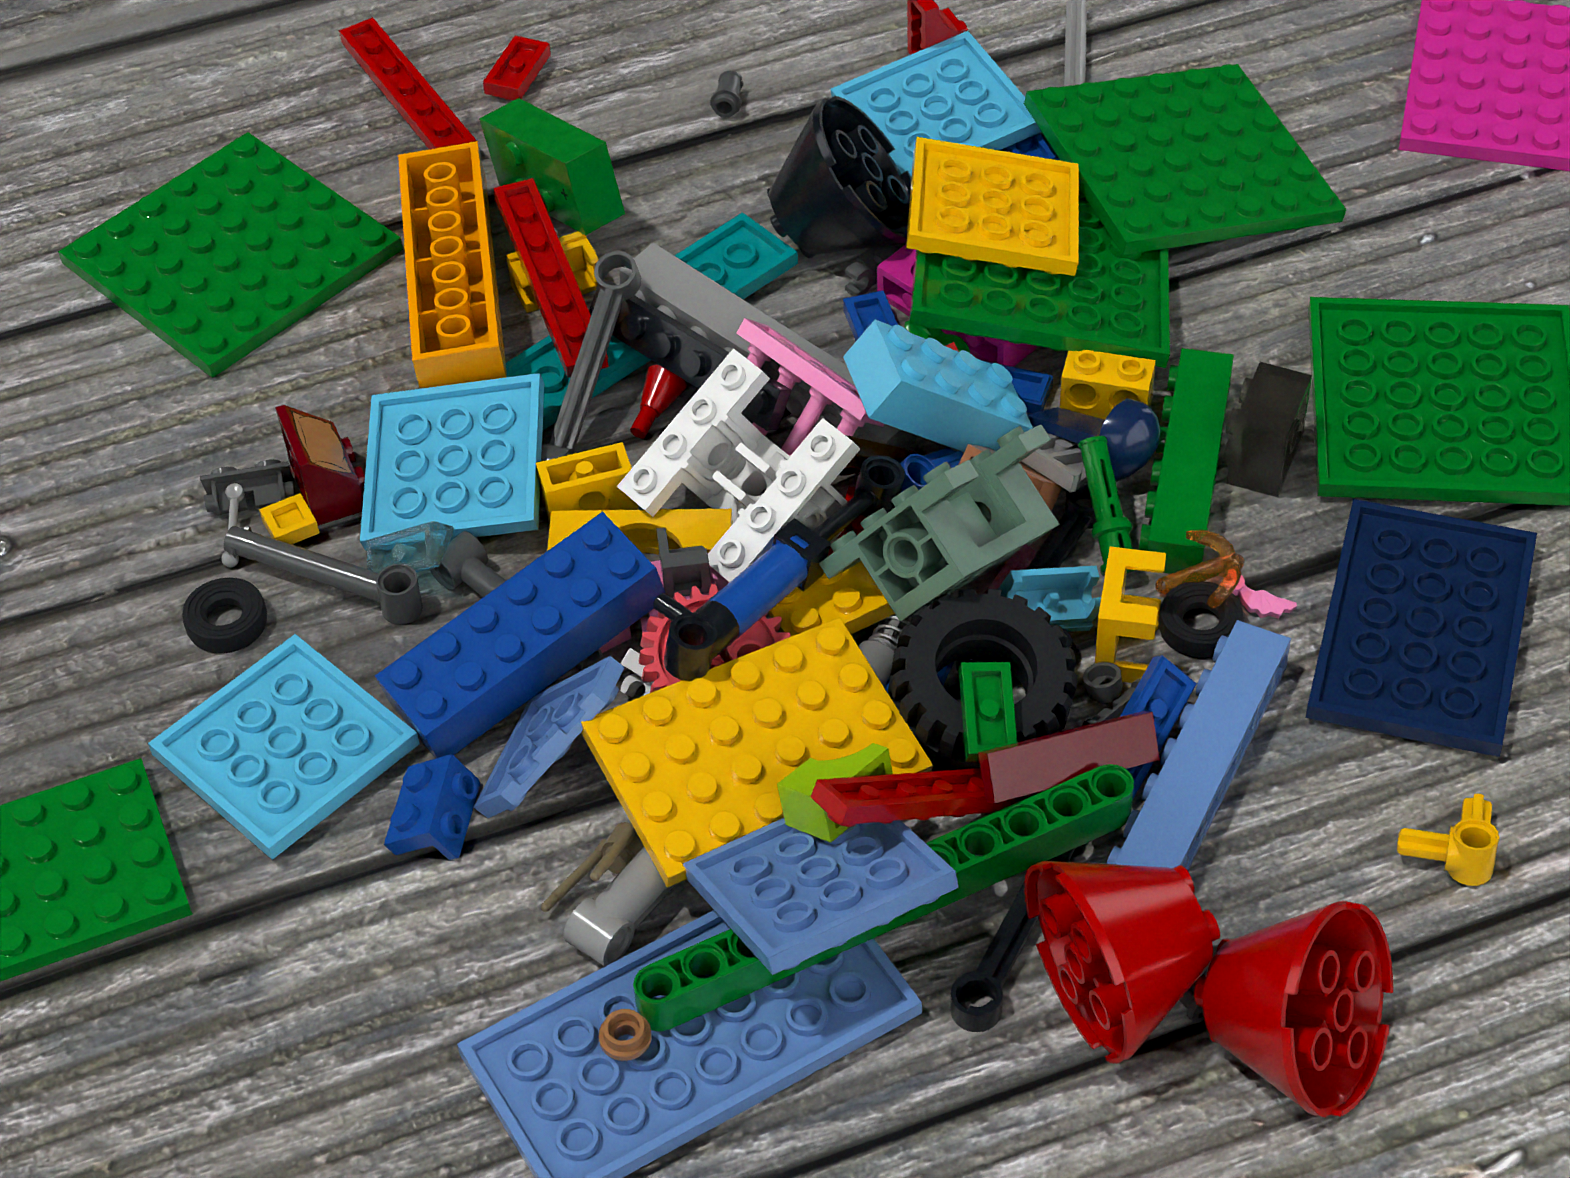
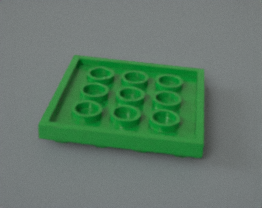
(84, 869)

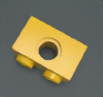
(586, 480)

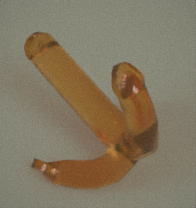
(1226, 565)

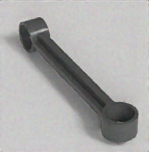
(591, 353)

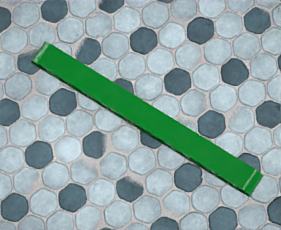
(1094, 800)

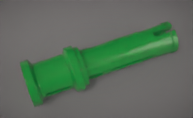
(1110, 525)

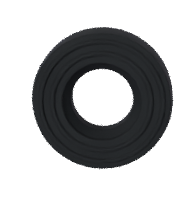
(224, 637)
(1192, 641)

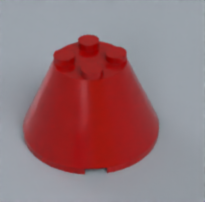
(1119, 945)
(1304, 1004)

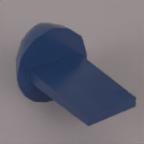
(1129, 428)

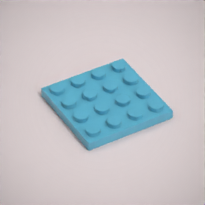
(942, 95)
(455, 458)
(283, 745)

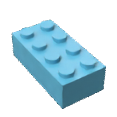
(933, 389)

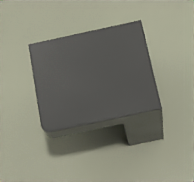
(683, 567)

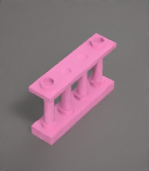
(798, 366)

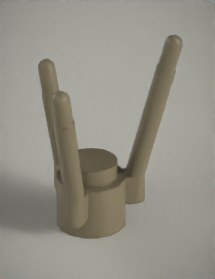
(613, 856)

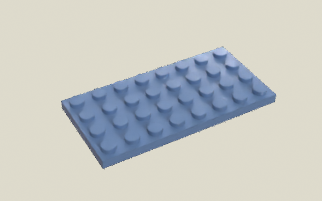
(606, 1117)

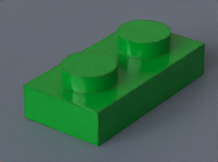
(986, 707)

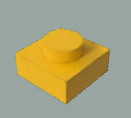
(289, 520)

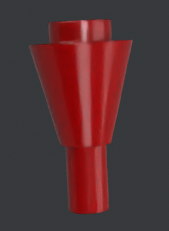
(659, 393)

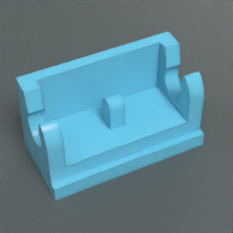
(1060, 592)

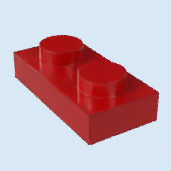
(516, 68)

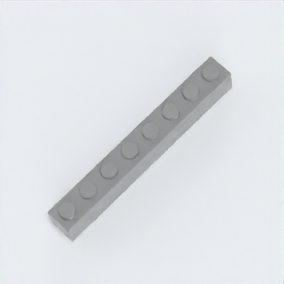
(717, 315)

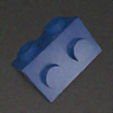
(433, 807)

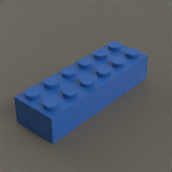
(521, 636)

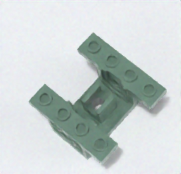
(945, 531)

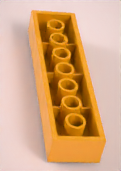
(450, 267)

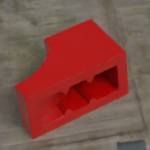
(930, 25)

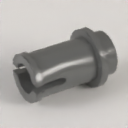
(726, 98)

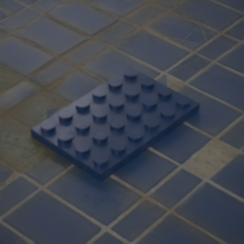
(1423, 627)

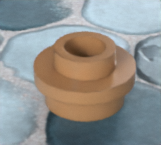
(622, 1023)

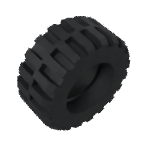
(987, 629)

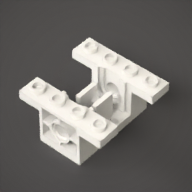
(732, 462)

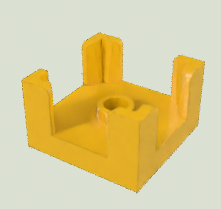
(1123, 613)

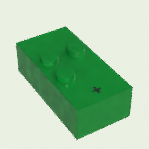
(564, 161)

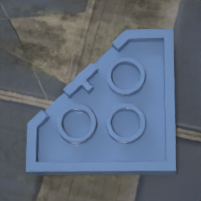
(547, 733)

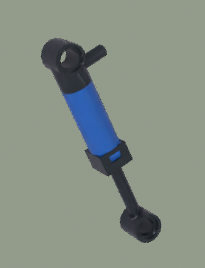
(790, 563)

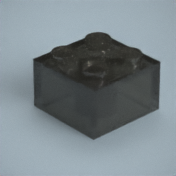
(1266, 428)

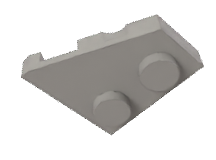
(1060, 462)

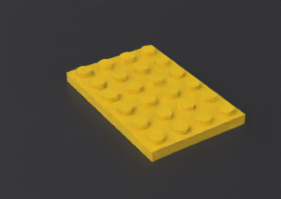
(708, 752)

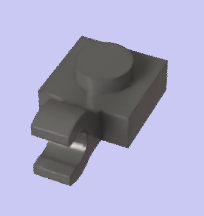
(865, 268)

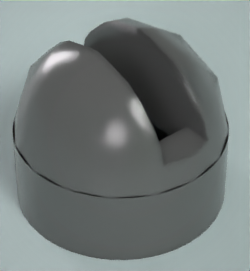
(1103, 682)

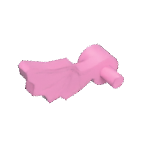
(1262, 602)

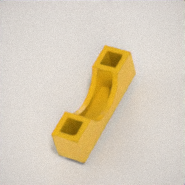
(683, 526)

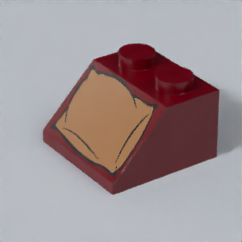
(321, 465)

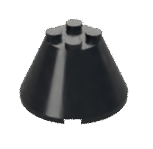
(840, 185)

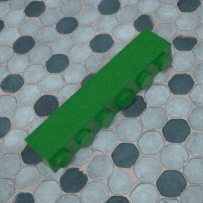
(1189, 457)

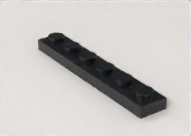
(689, 355)

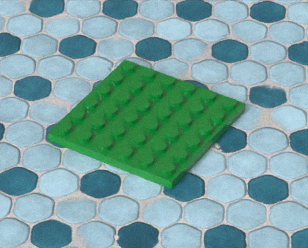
(1183, 158)
(230, 253)
(1107, 307)
(1441, 400)

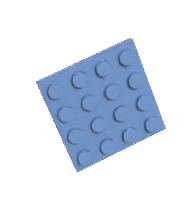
(806, 895)

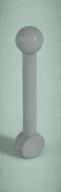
(234, 494)

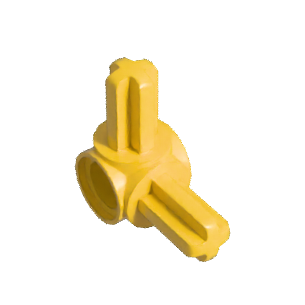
(1466, 850)

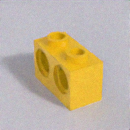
(1100, 380)

